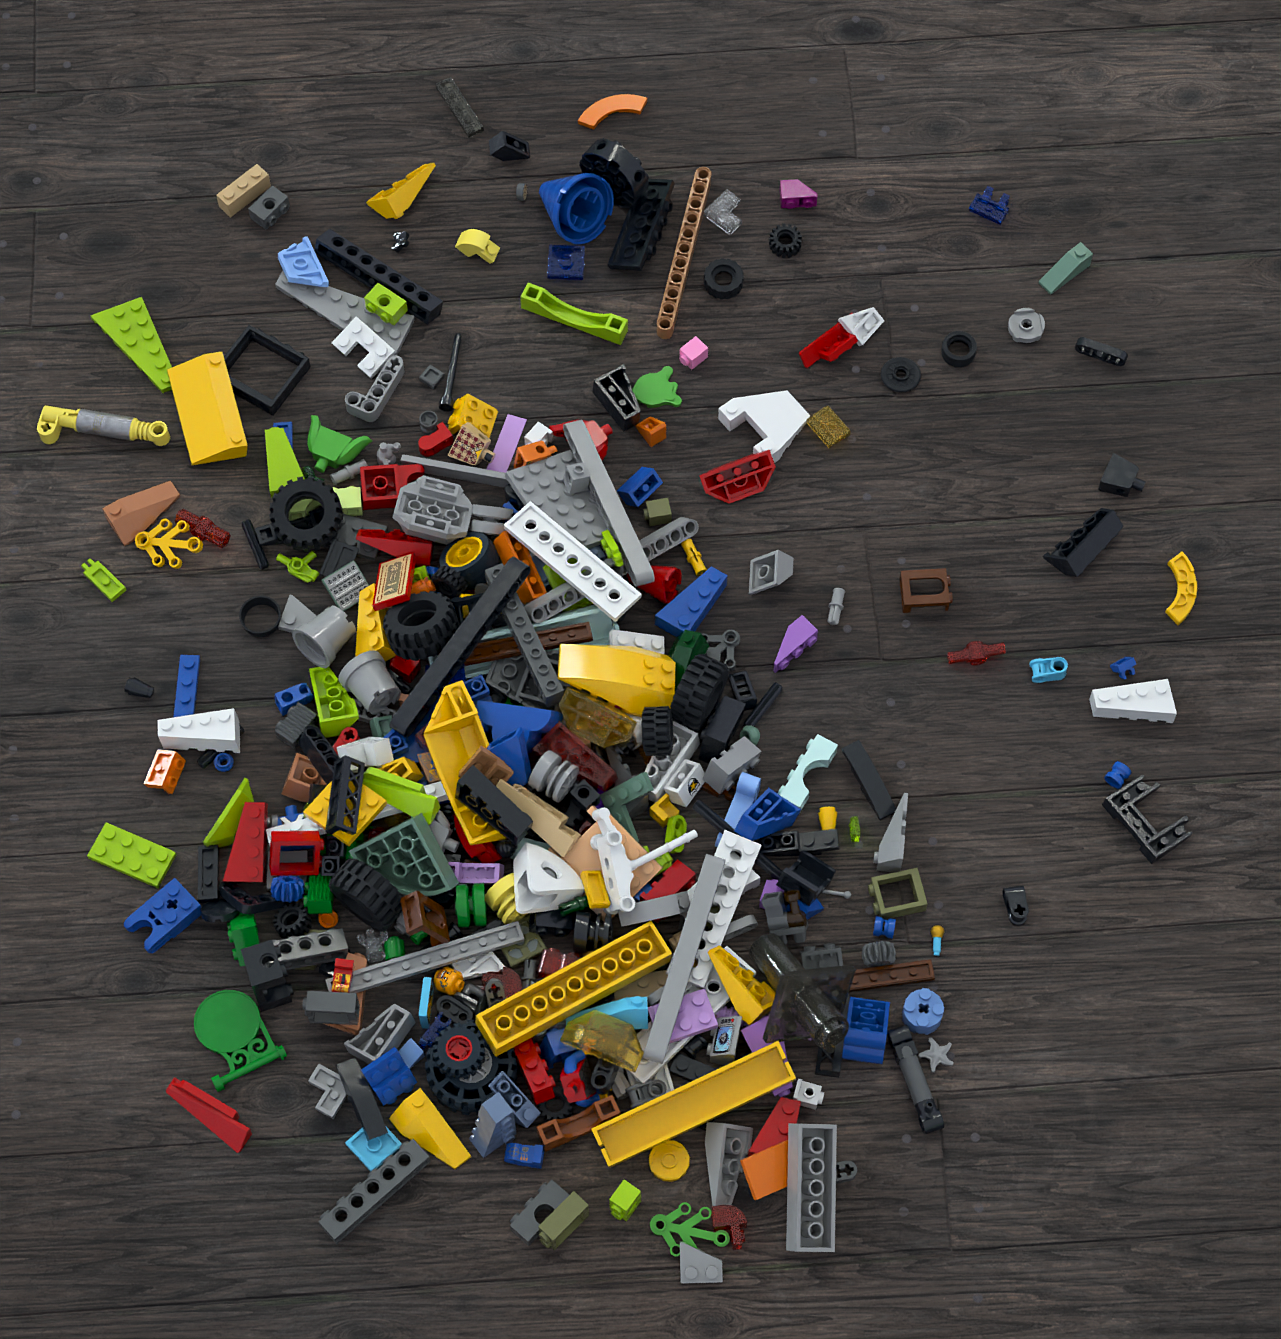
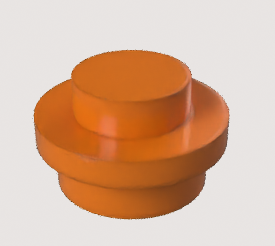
(328, 920)

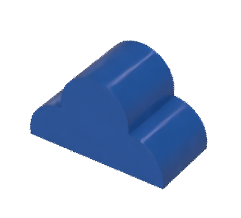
(510, 717)
(866, 1030)

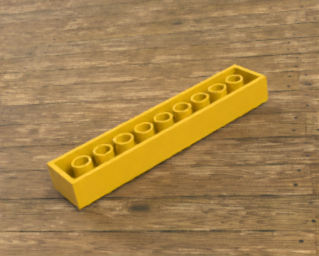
(573, 988)

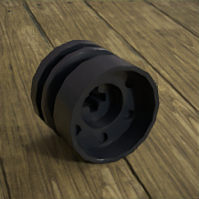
(590, 932)

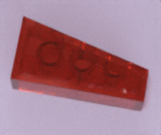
(572, 749)

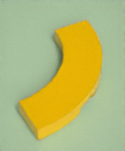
(1186, 588)

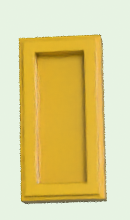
(595, 889)

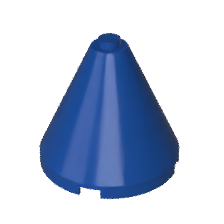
(578, 206)

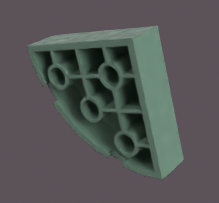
(408, 858)

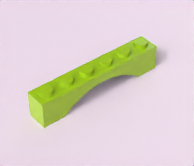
(601, 325)

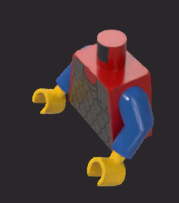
(577, 1080)

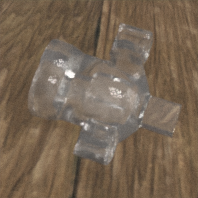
(373, 945)

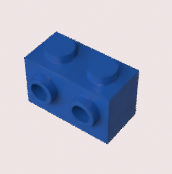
(639, 486)

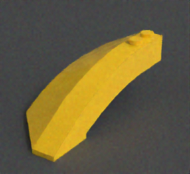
(452, 740)

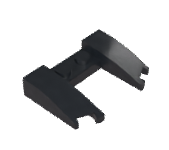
(1153, 844)

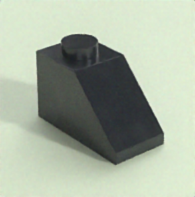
(508, 147)

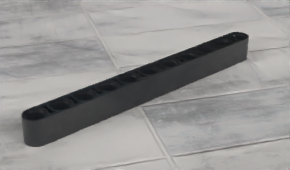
(459, 647)

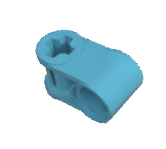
(1044, 669)

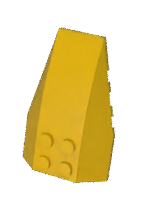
(619, 674)

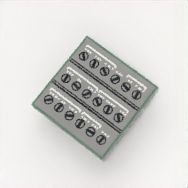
(345, 585)

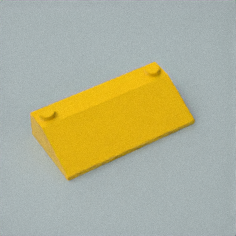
(207, 409)

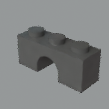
(524, 1224)

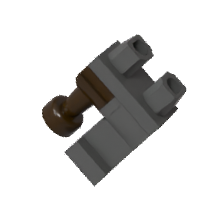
(782, 921)

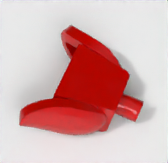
(597, 434)

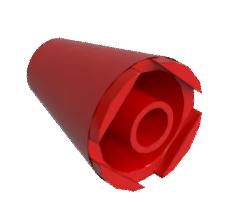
(665, 583)

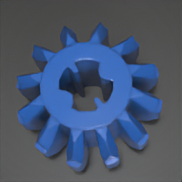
(287, 888)

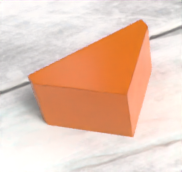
(652, 430)

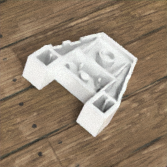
(773, 416)

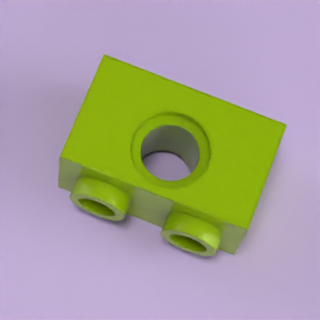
(380, 296)
(624, 1201)

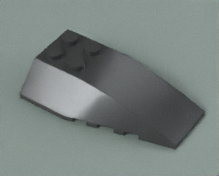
(515, 681)

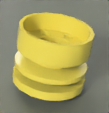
(502, 898)

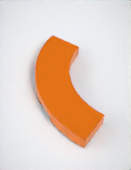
(618, 103)

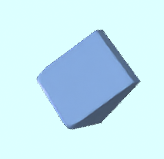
(411, 1053)

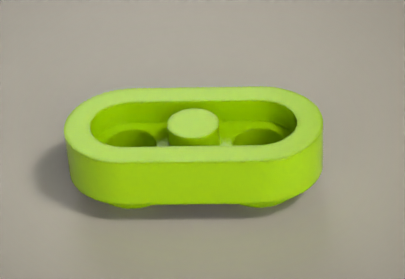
(675, 828)

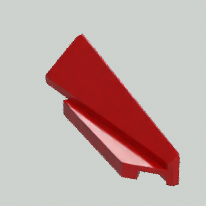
(211, 1112)

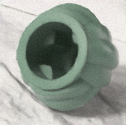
(750, 733)

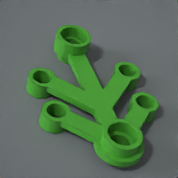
(685, 1229)

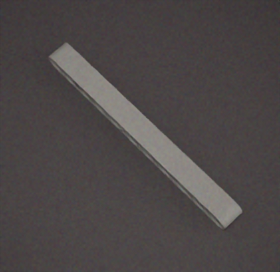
(609, 504)
(648, 543)
(684, 959)

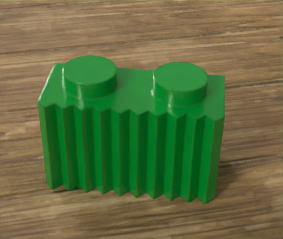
(319, 895)

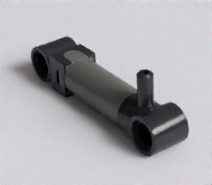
(906, 1057)

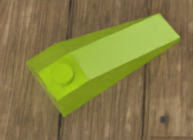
(332, 702)

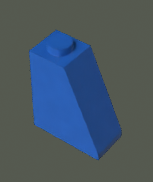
(513, 751)

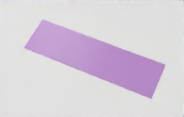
(507, 443)

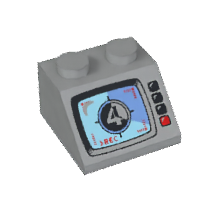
(725, 1040)

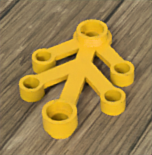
(166, 542)

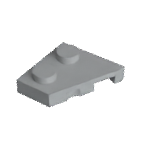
(294, 615)
(698, 1266)

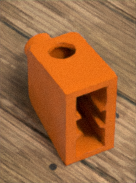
(532, 453)

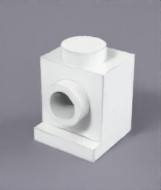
(539, 433)
(808, 1101)

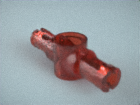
(976, 653)

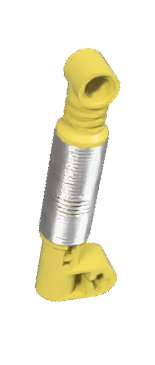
(99, 424)

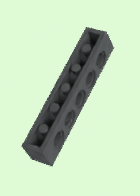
(371, 1202)

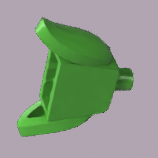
(331, 447)

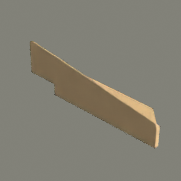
(546, 819)

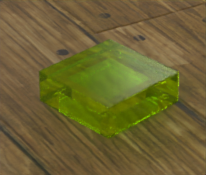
(854, 829)

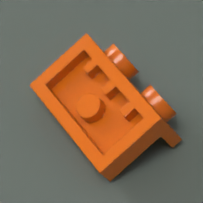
(165, 770)

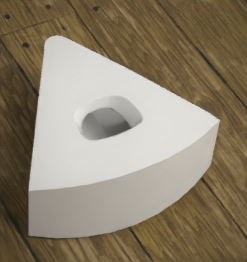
(543, 880)

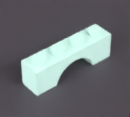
(818, 754)

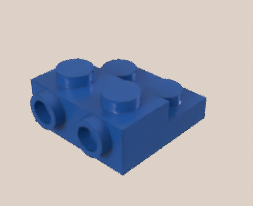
(389, 1077)

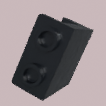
(808, 876)

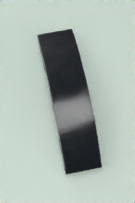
(267, 535)

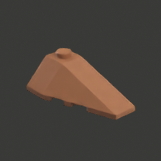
(140, 510)
(300, 777)

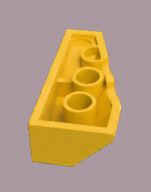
(747, 995)

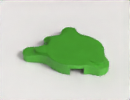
(656, 390)

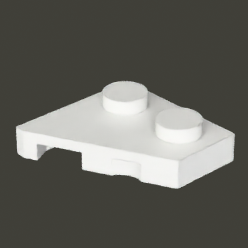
(862, 324)
(477, 965)

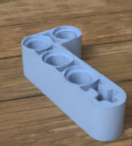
(746, 794)

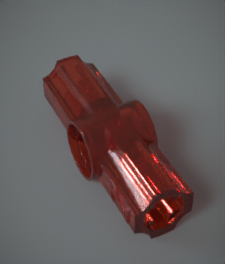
(203, 528)

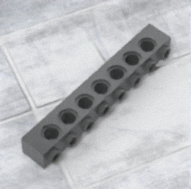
(529, 645)

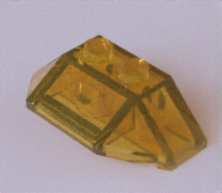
(595, 719)
(604, 1038)

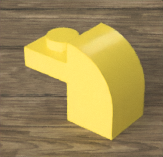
(477, 242)

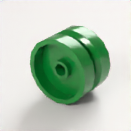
(470, 905)

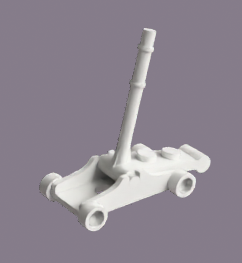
(617, 866)

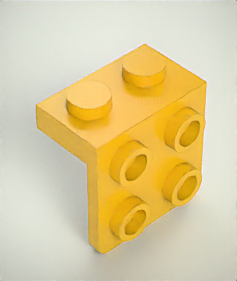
(473, 411)

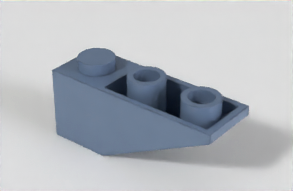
(522, 1107)

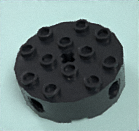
(618, 168)

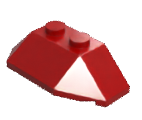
(739, 477)

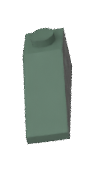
(1066, 268)

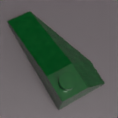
(684, 649)

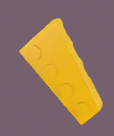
(370, 626)

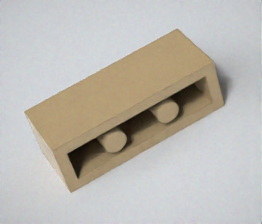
(243, 190)

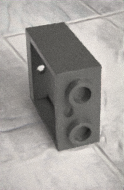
(332, 1007)

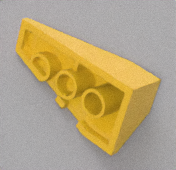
(399, 198)
(421, 1121)

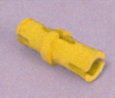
(693, 557)

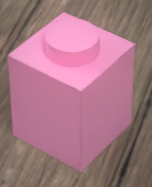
(693, 353)

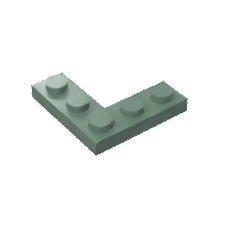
(626, 792)

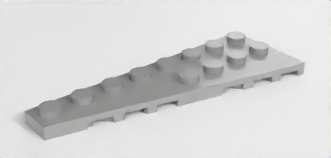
(343, 307)

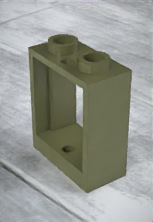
(901, 910)
(563, 1221)

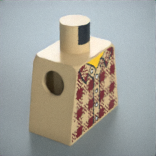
(471, 446)

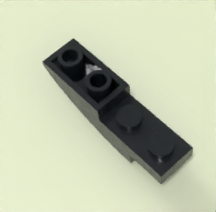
(793, 843)

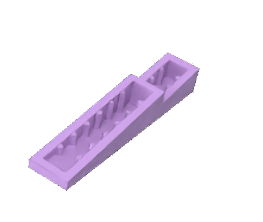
(477, 872)

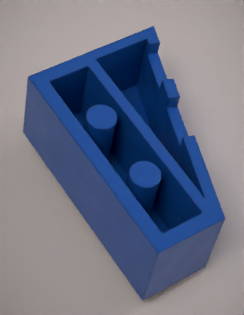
(767, 816)

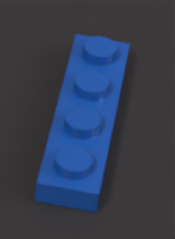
(187, 685)

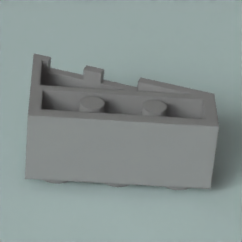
(382, 1035)

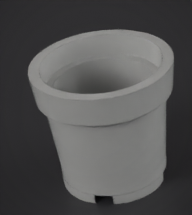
(324, 636)
(370, 682)

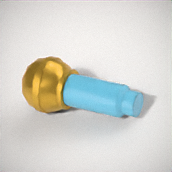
(937, 933)

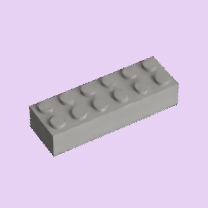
(811, 1187)

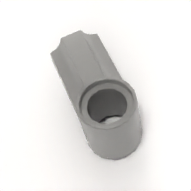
(620, 1083)

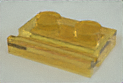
(828, 426)

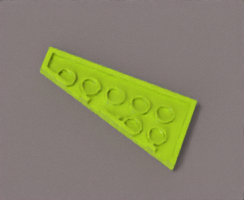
(136, 336)

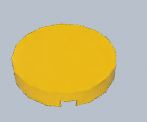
(669, 1161)

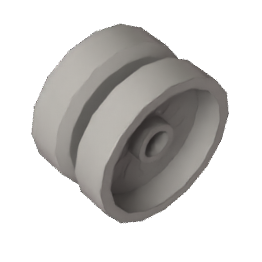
(491, 519)

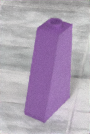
(753, 1035)

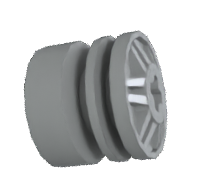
(553, 776)

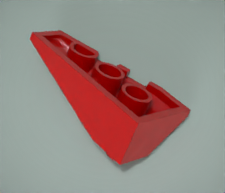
(398, 544)

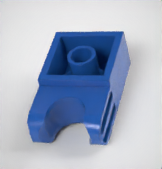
(162, 917)

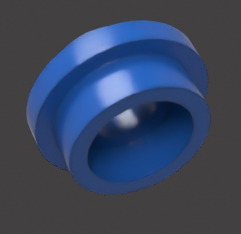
(223, 757)

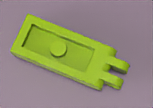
(611, 548)
(103, 580)

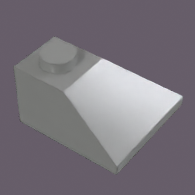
(769, 571)

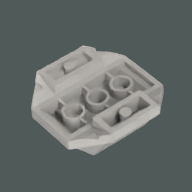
(433, 510)

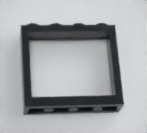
(271, 343)

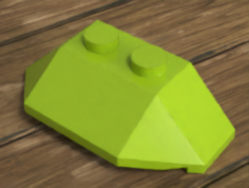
(226, 826)

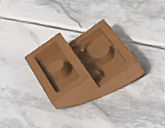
(488, 765)

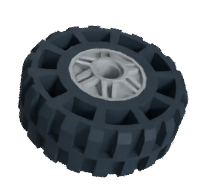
(469, 1093)

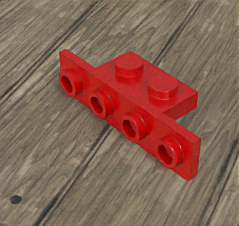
(828, 345)

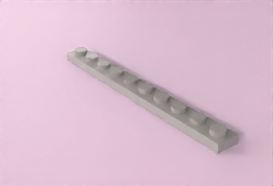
(434, 957)

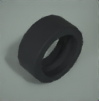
(959, 361)

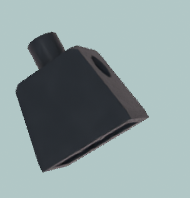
(1120, 477)

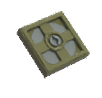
(529, 949)

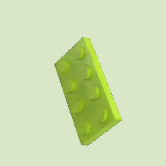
(131, 855)

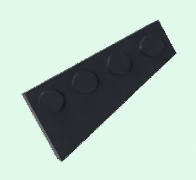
(492, 805)

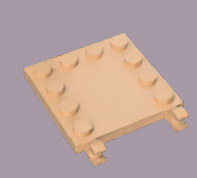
(585, 858)

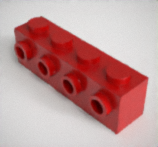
(535, 1071)

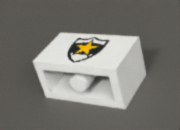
(685, 783)

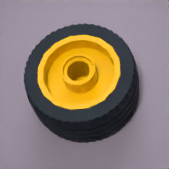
(471, 557)

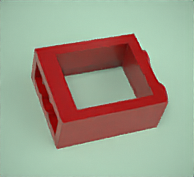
(295, 838)

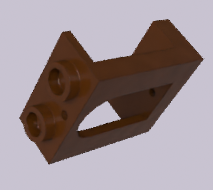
(941, 599)
(416, 920)

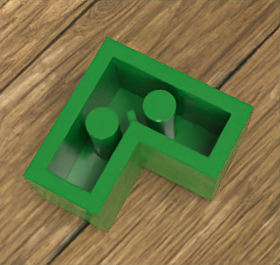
(243, 933)

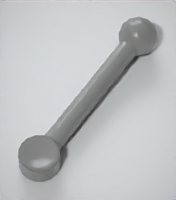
(847, 894)

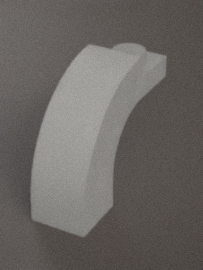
(656, 908)

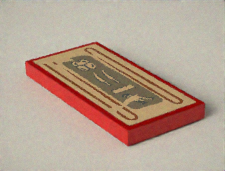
(394, 581)

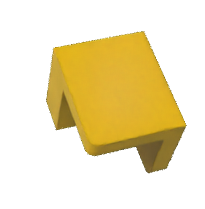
(663, 810)

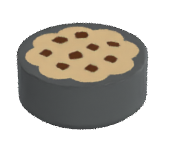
(521, 192)

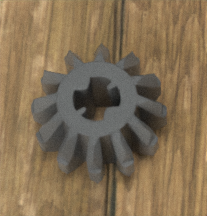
(878, 953)

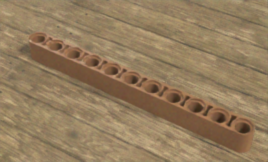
(697, 198)

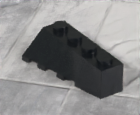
(1085, 543)

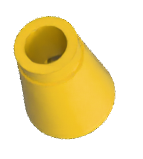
(827, 818)

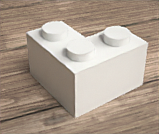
(370, 750)

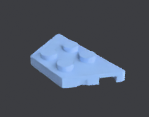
(302, 265)

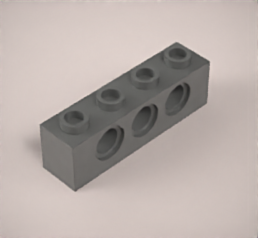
(316, 954)

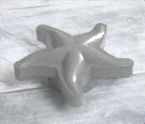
(936, 1054)

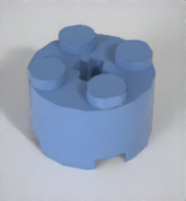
(922, 1022)

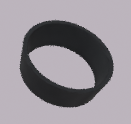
(259, 600)

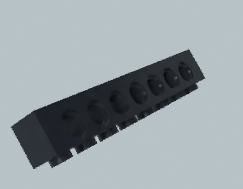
(373, 271)

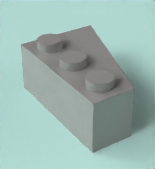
(725, 770)

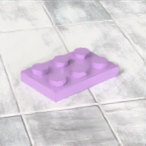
(693, 1017)

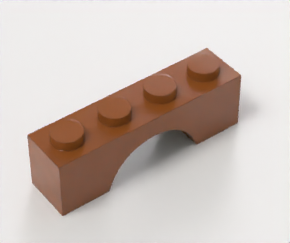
(564, 1130)

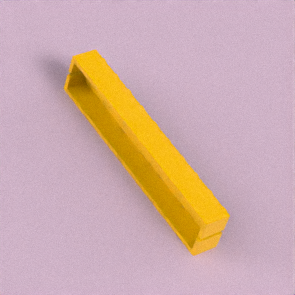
(693, 1104)

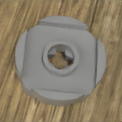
(1023, 334)

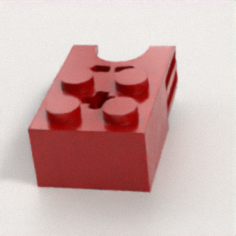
(390, 480)

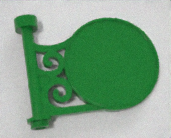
(228, 1025)

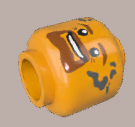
(448, 980)

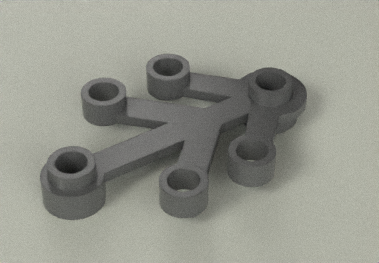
(715, 652)

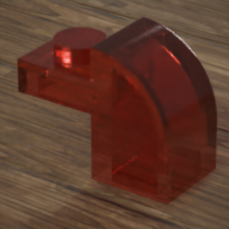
(509, 978)
(730, 1218)

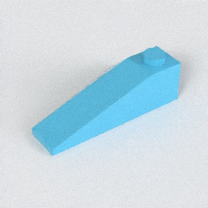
(629, 1009)

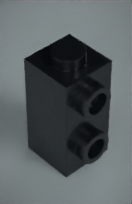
(551, 923)

